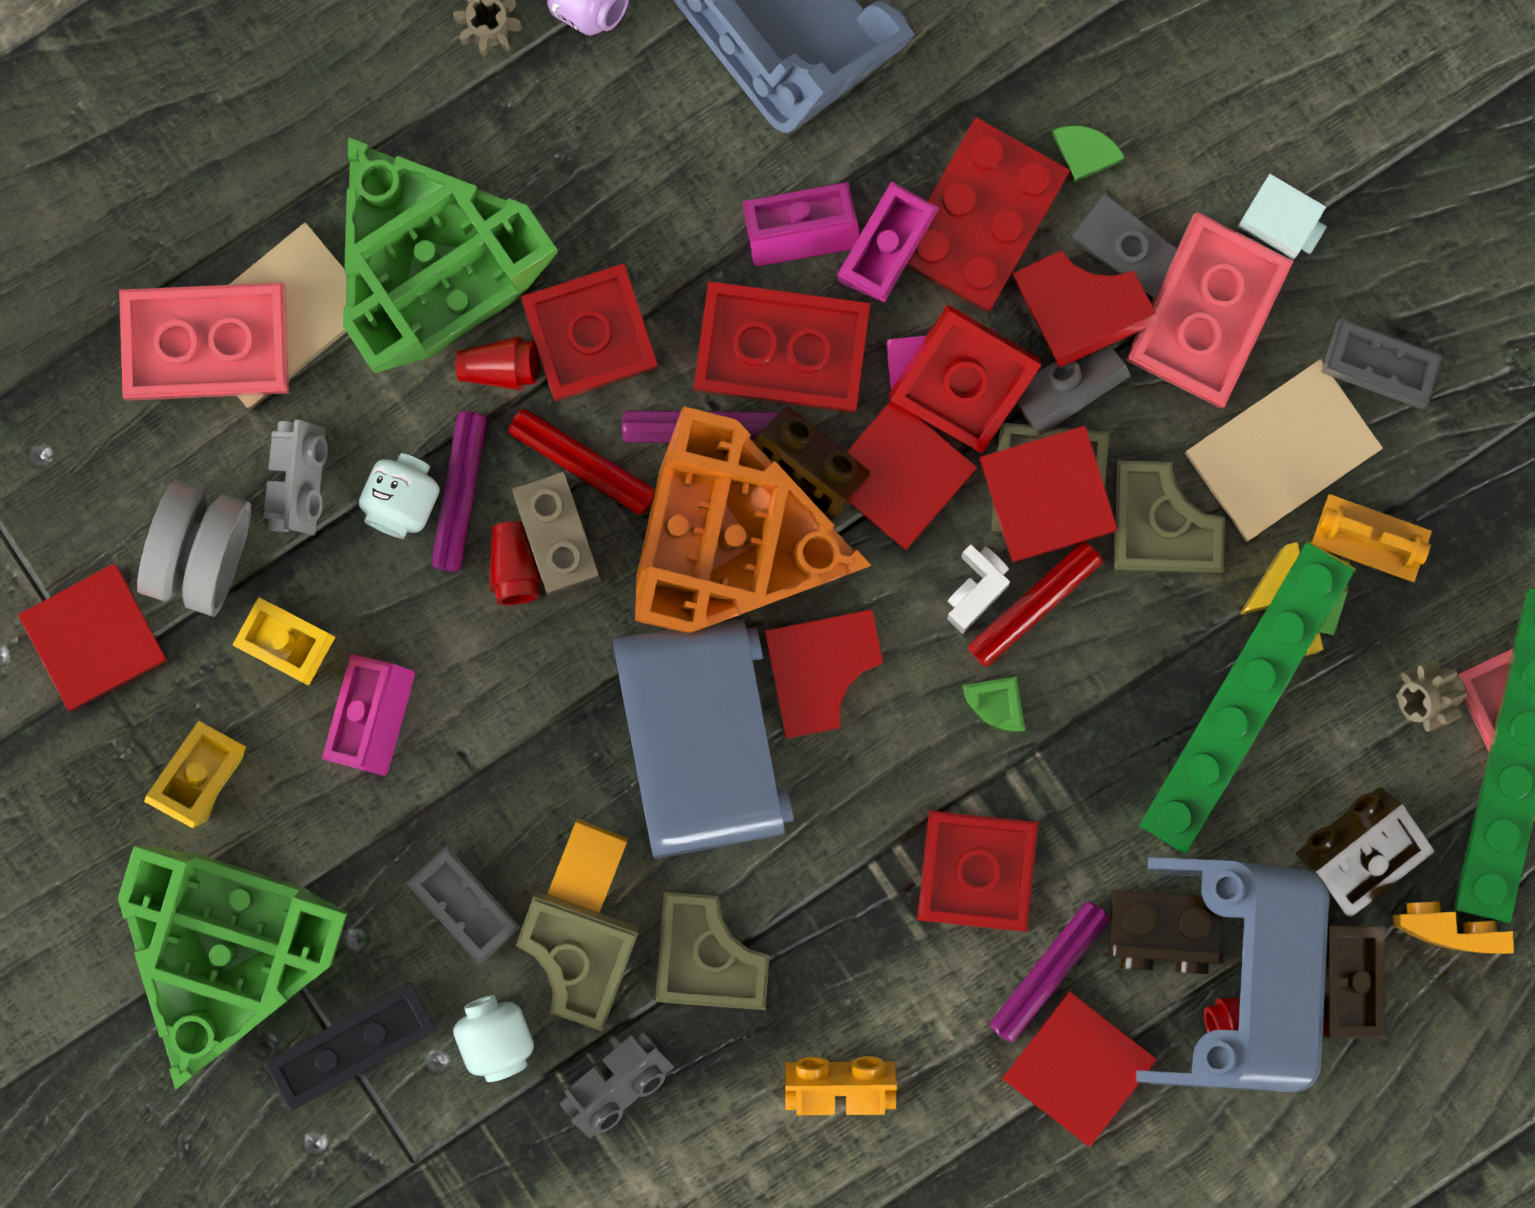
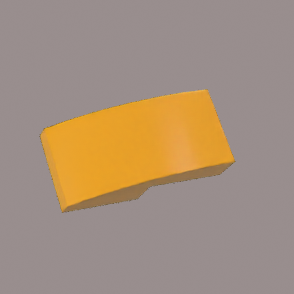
(587, 865)
(1438, 928)

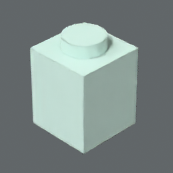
(1283, 219)

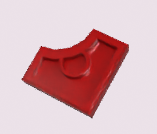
(1082, 309)
(816, 666)

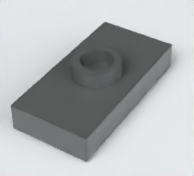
(1125, 244)
(1381, 363)
(1063, 391)
(463, 905)

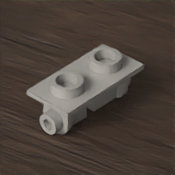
(300, 452)

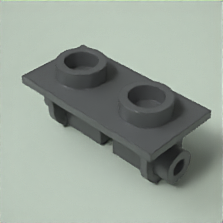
(598, 1103)

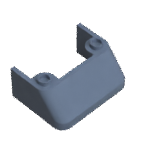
(1280, 977)

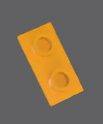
(1372, 538)
(865, 1082)

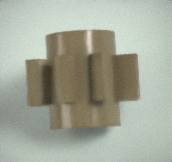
(482, 34)
(1431, 695)

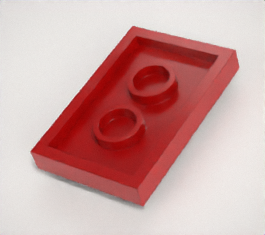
(986, 214)
(781, 347)

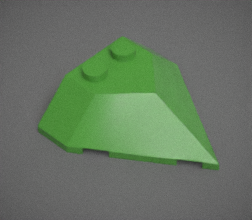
(429, 257)
(219, 948)

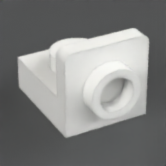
(974, 599)

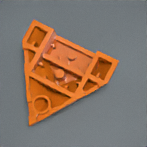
(729, 531)

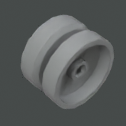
(193, 547)

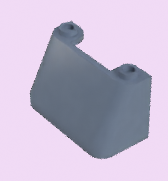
(797, 52)
(700, 738)

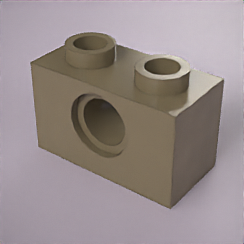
(556, 535)

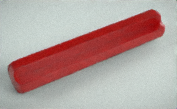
(582, 461)
(1035, 604)

